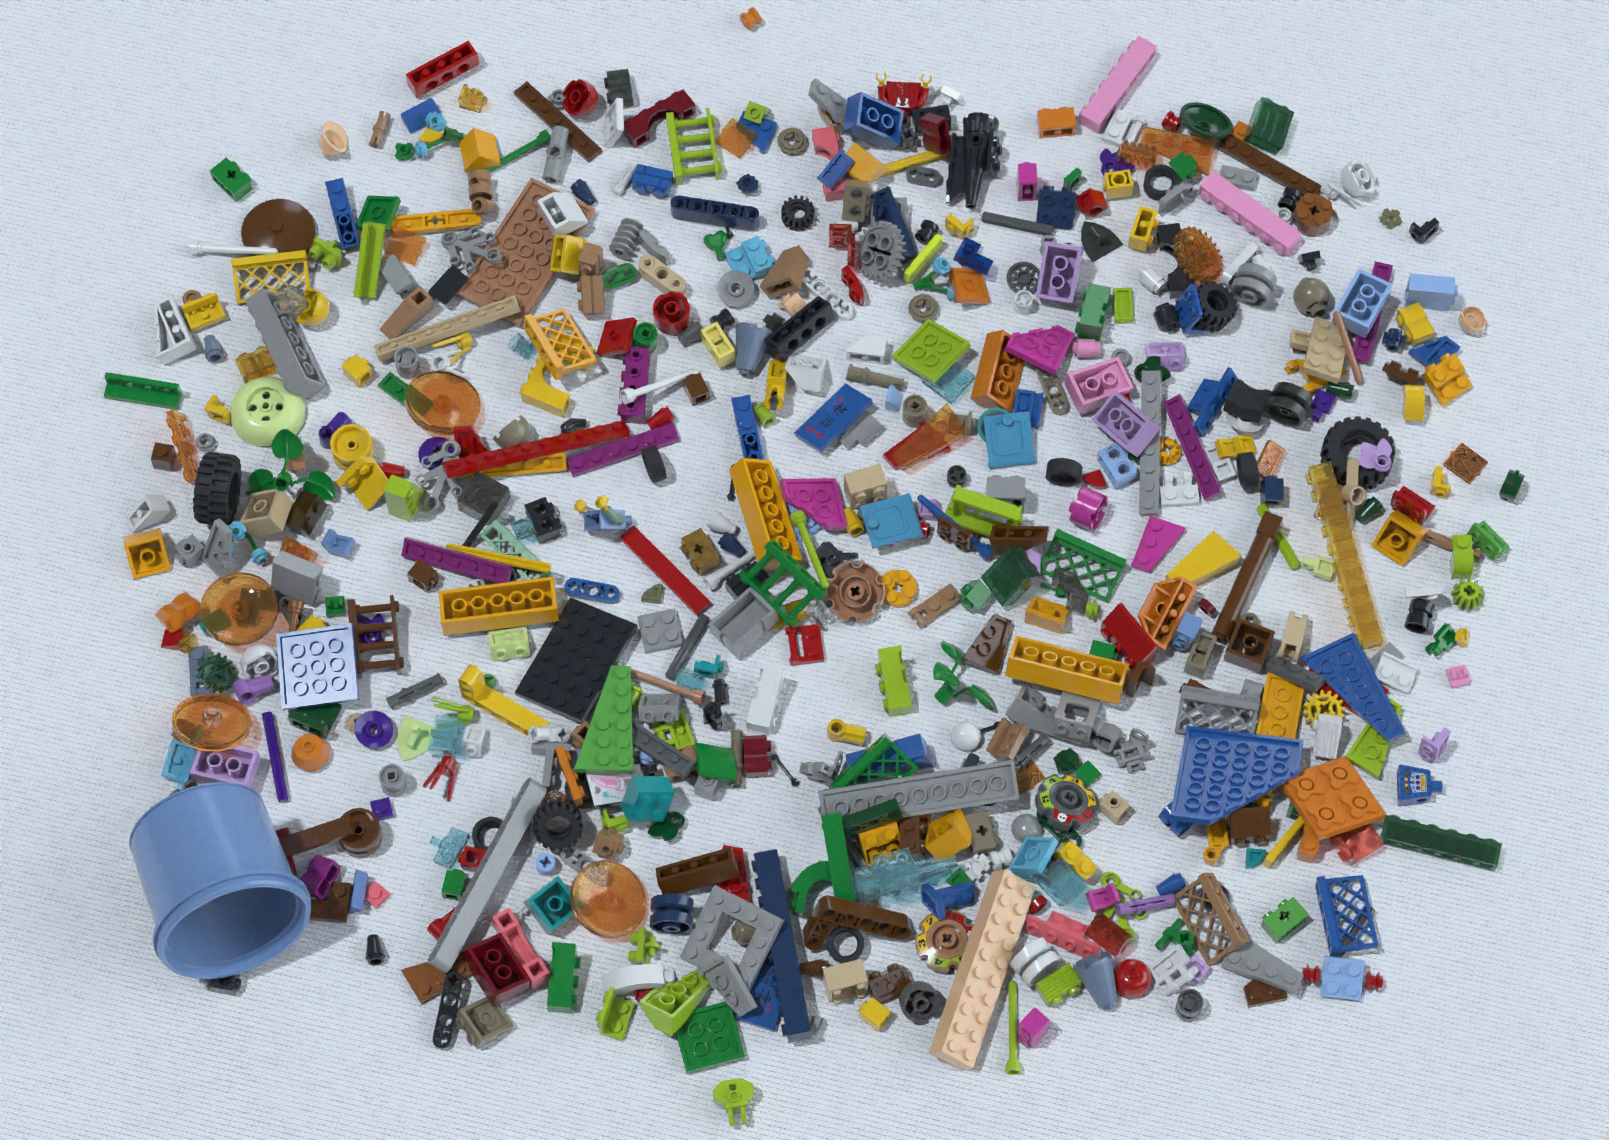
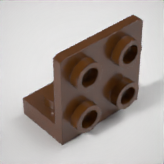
(951, 532)

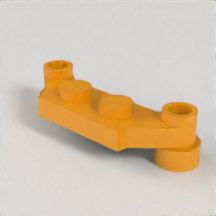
(1217, 841)

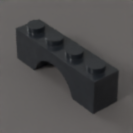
(1176, 281)

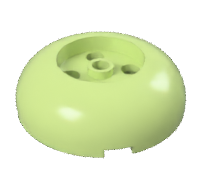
(249, 424)

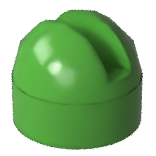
(490, 683)

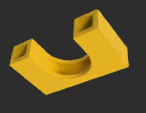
(539, 393)

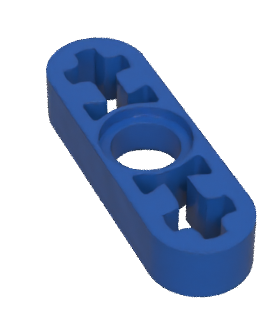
(607, 588)

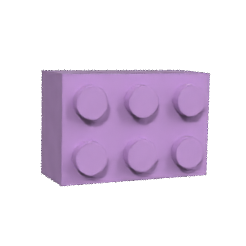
(1059, 272)
(1126, 423)
(230, 765)

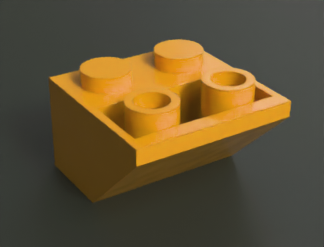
(879, 841)

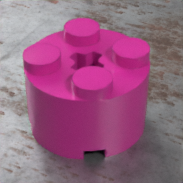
(1088, 508)

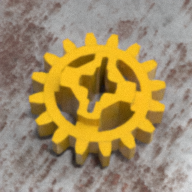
(1318, 705)

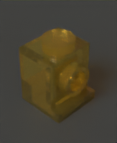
(472, 99)

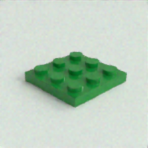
(709, 1038)

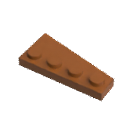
(429, 982)

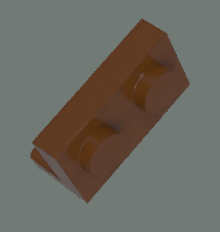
(1144, 673)

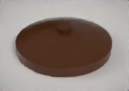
(279, 225)

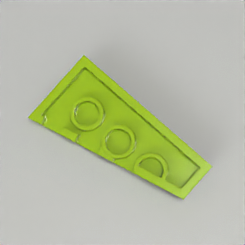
(1371, 748)

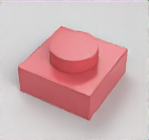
(376, 895)

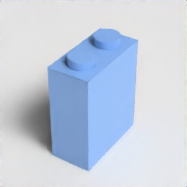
(1431, 291)

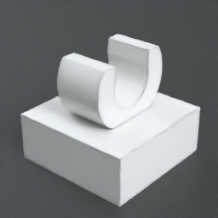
(950, 96)

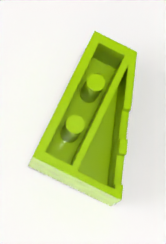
(893, 681)

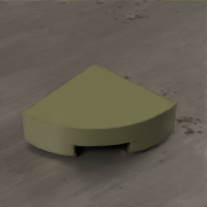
(653, 594)

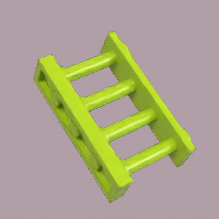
(679, 156)

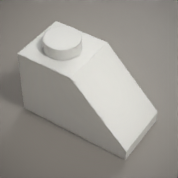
(868, 349)
(147, 512)

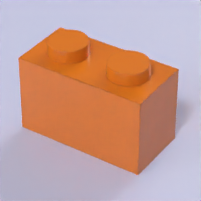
(1056, 122)

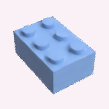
(1363, 302)

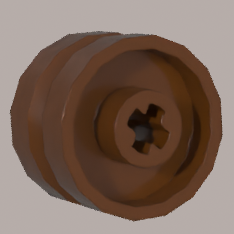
(367, 834)

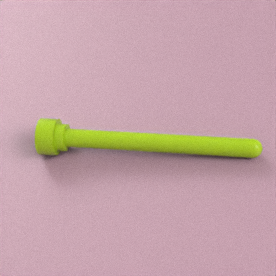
(799, 520)
(1012, 1066)

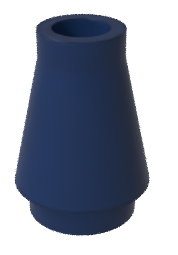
(583, 192)
(730, 544)

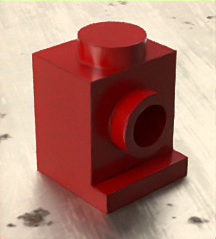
(468, 854)

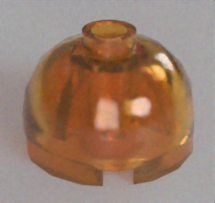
(297, 549)

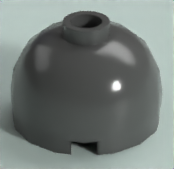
(919, 1001)

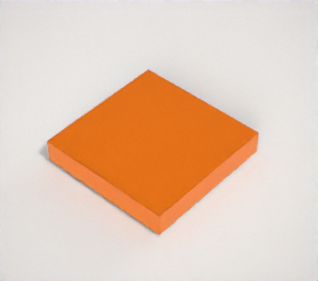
(968, 286)

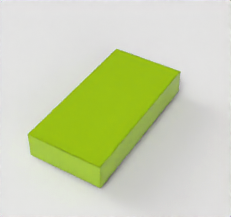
(1123, 305)

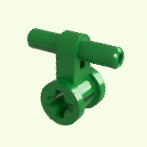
(1183, 937)

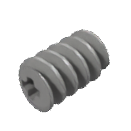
(625, 238)

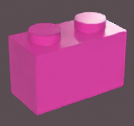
(1026, 181)
(1032, 1028)

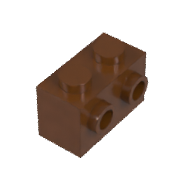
(912, 836)

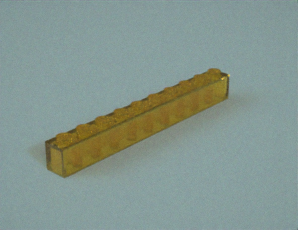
(1344, 555)

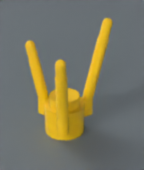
(462, 341)

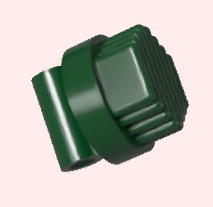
(1066, 760)

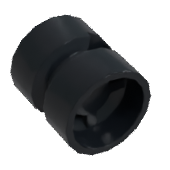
(1419, 616)

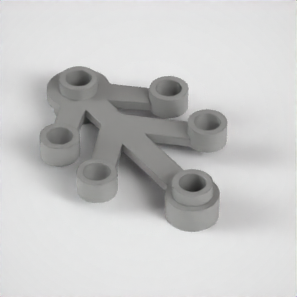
(452, 240)
(438, 471)

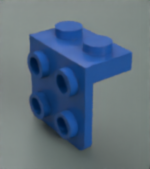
(1189, 310)

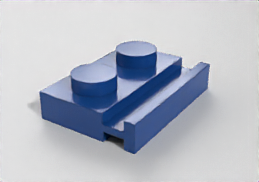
(1029, 401)

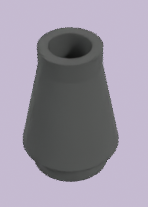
(691, 333)

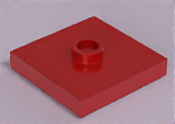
(616, 337)

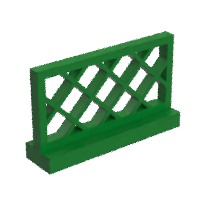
(1088, 550)
(872, 755)

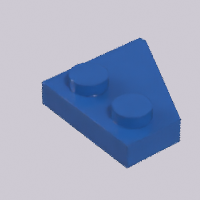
(764, 131)

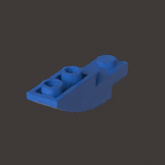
(342, 213)
(746, 427)

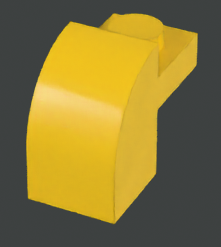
(1413, 402)

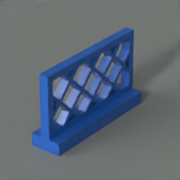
(1329, 919)

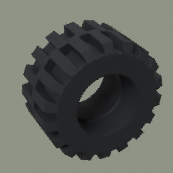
(1221, 301)
(555, 809)

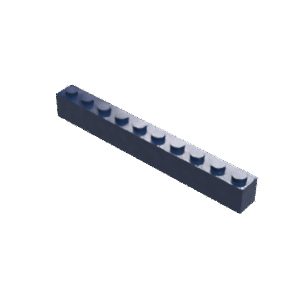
(783, 950)

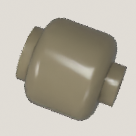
(742, 932)

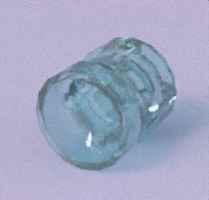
(522, 346)

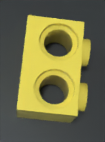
(718, 345)

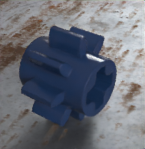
(1393, 339)

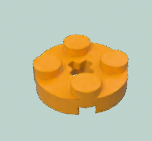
(907, 592)

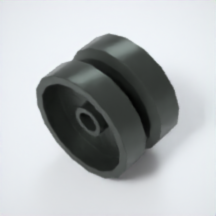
(1288, 404)

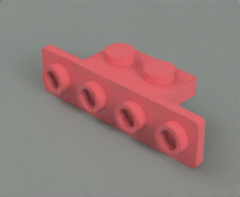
(1062, 932)

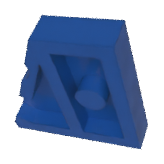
(1434, 350)

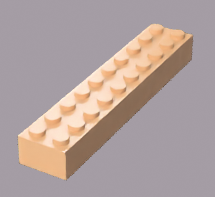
(982, 969)

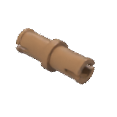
(379, 129)

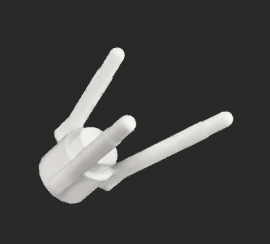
(1330, 190)
(442, 363)

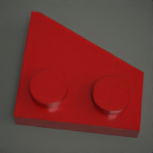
(468, 440)

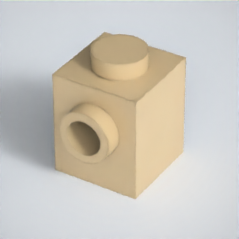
(1113, 807)

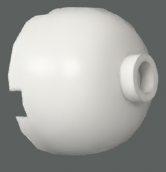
(1358, 178)
(259, 661)

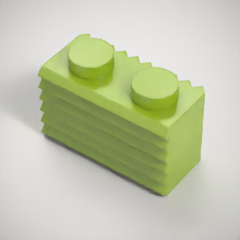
(1058, 985)

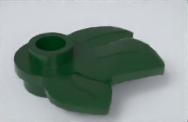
(1152, 364)
(667, 828)

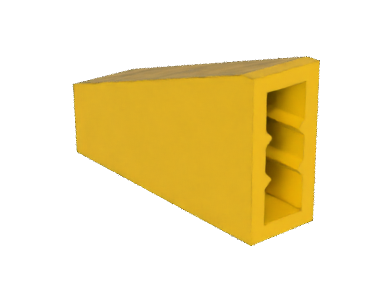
(1206, 560)

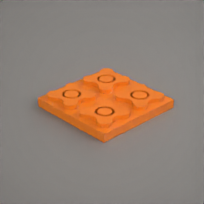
(1332, 798)

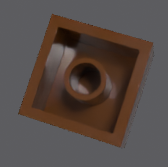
(1249, 645)

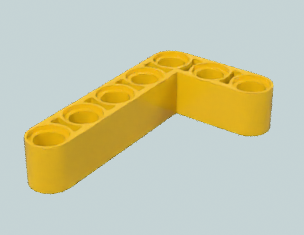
(477, 693)

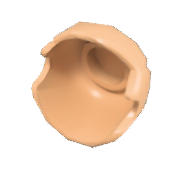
(1472, 319)

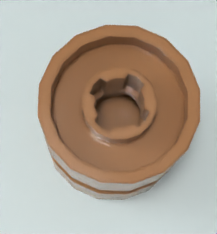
(480, 184)

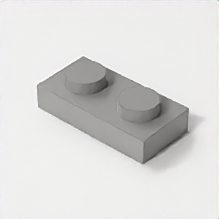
(1239, 177)

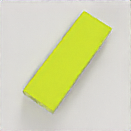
(923, 258)

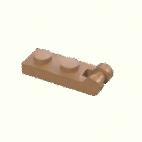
(935, 606)

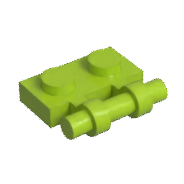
(679, 732)

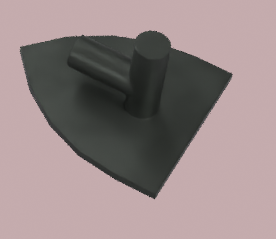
(1098, 240)

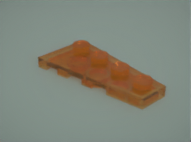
(1171, 144)
(180, 433)
(932, 437)

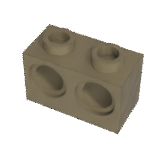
(852, 200)
(1200, 654)

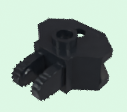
(832, 557)

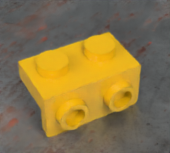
(203, 311)

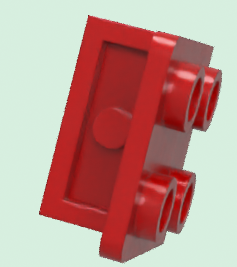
(1411, 505)

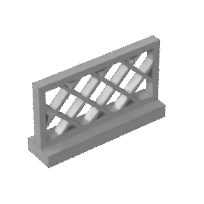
(1217, 698)

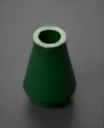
(1342, 389)
(1369, 509)

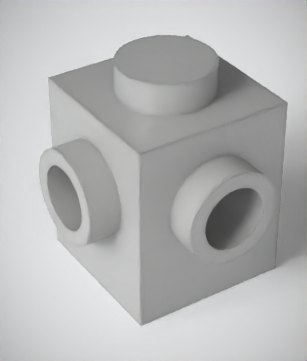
(189, 551)

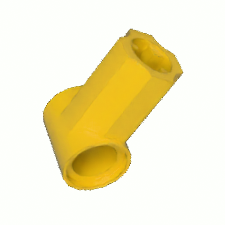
(848, 733)

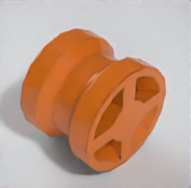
(750, 18)

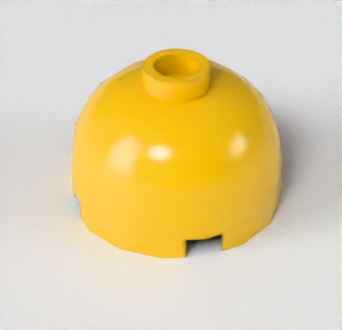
(317, 308)

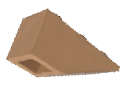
(408, 313)

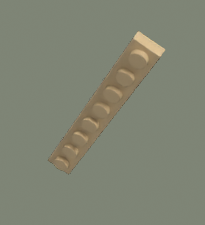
(448, 327)

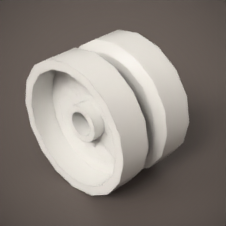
(1035, 961)

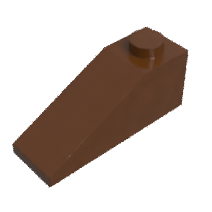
(1012, 536)

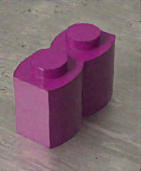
(320, 875)

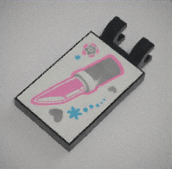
(609, 788)

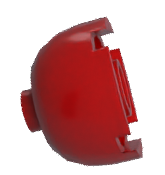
(580, 98)
(1132, 978)

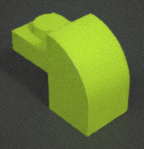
(1462, 557)

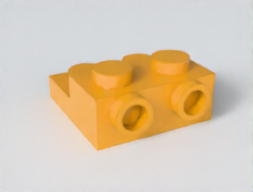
(1446, 378)

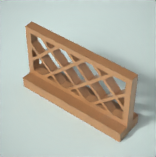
(1224, 913)

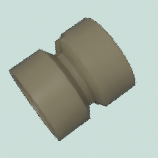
(914, 411)

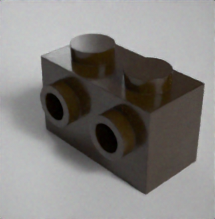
(305, 513)

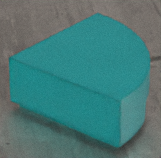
(1254, 857)

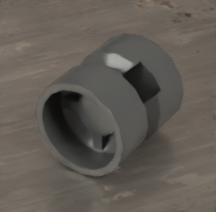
(1189, 1005)

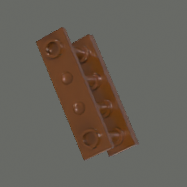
(356, 610)

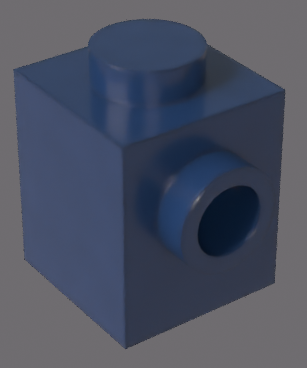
(1272, 490)

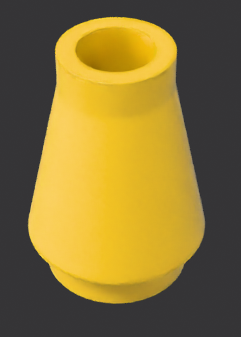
(854, 524)

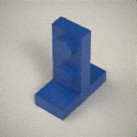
(940, 899)

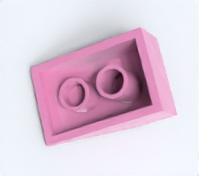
(1094, 384)

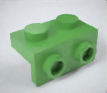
(1488, 540)

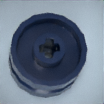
(671, 913)

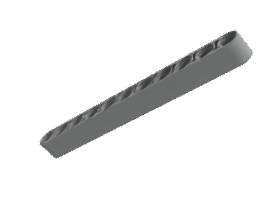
(486, 875)

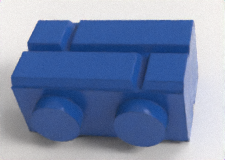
(652, 181)

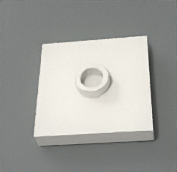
(613, 122)

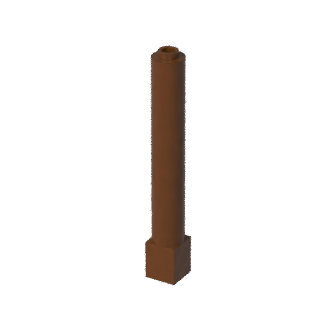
(1265, 536)

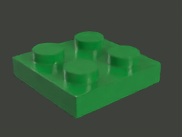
(379, 210)

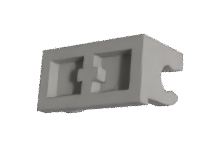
(397, 276)

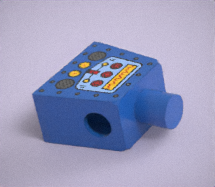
(1415, 785)

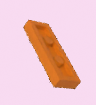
(576, 791)

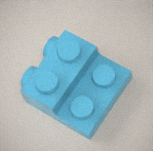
(751, 258)
(1033, 856)

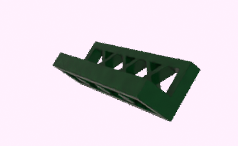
(871, 818)

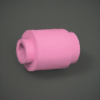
(1086, 348)

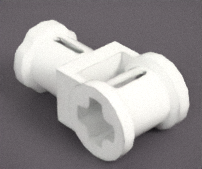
(549, 733)

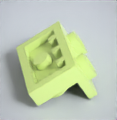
(509, 644)

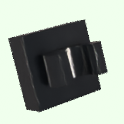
(1310, 259)

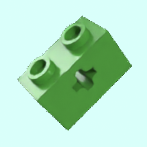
(1280, 929)

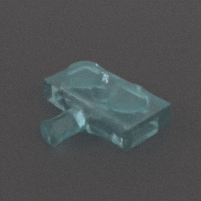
(450, 847)

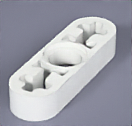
(1245, 257)

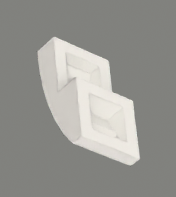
(1222, 467)

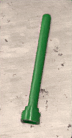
(542, 139)

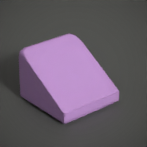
(925, 514)

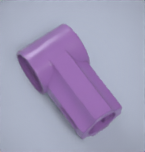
(248, 689)

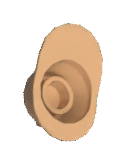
(332, 139)

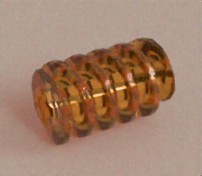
(1137, 152)

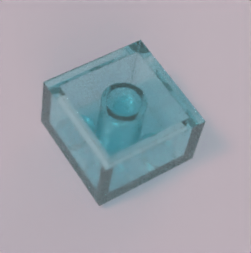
(1060, 882)

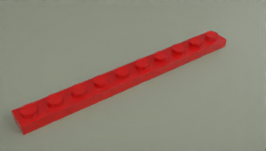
(535, 449)

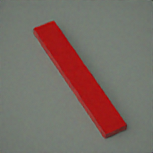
(665, 570)

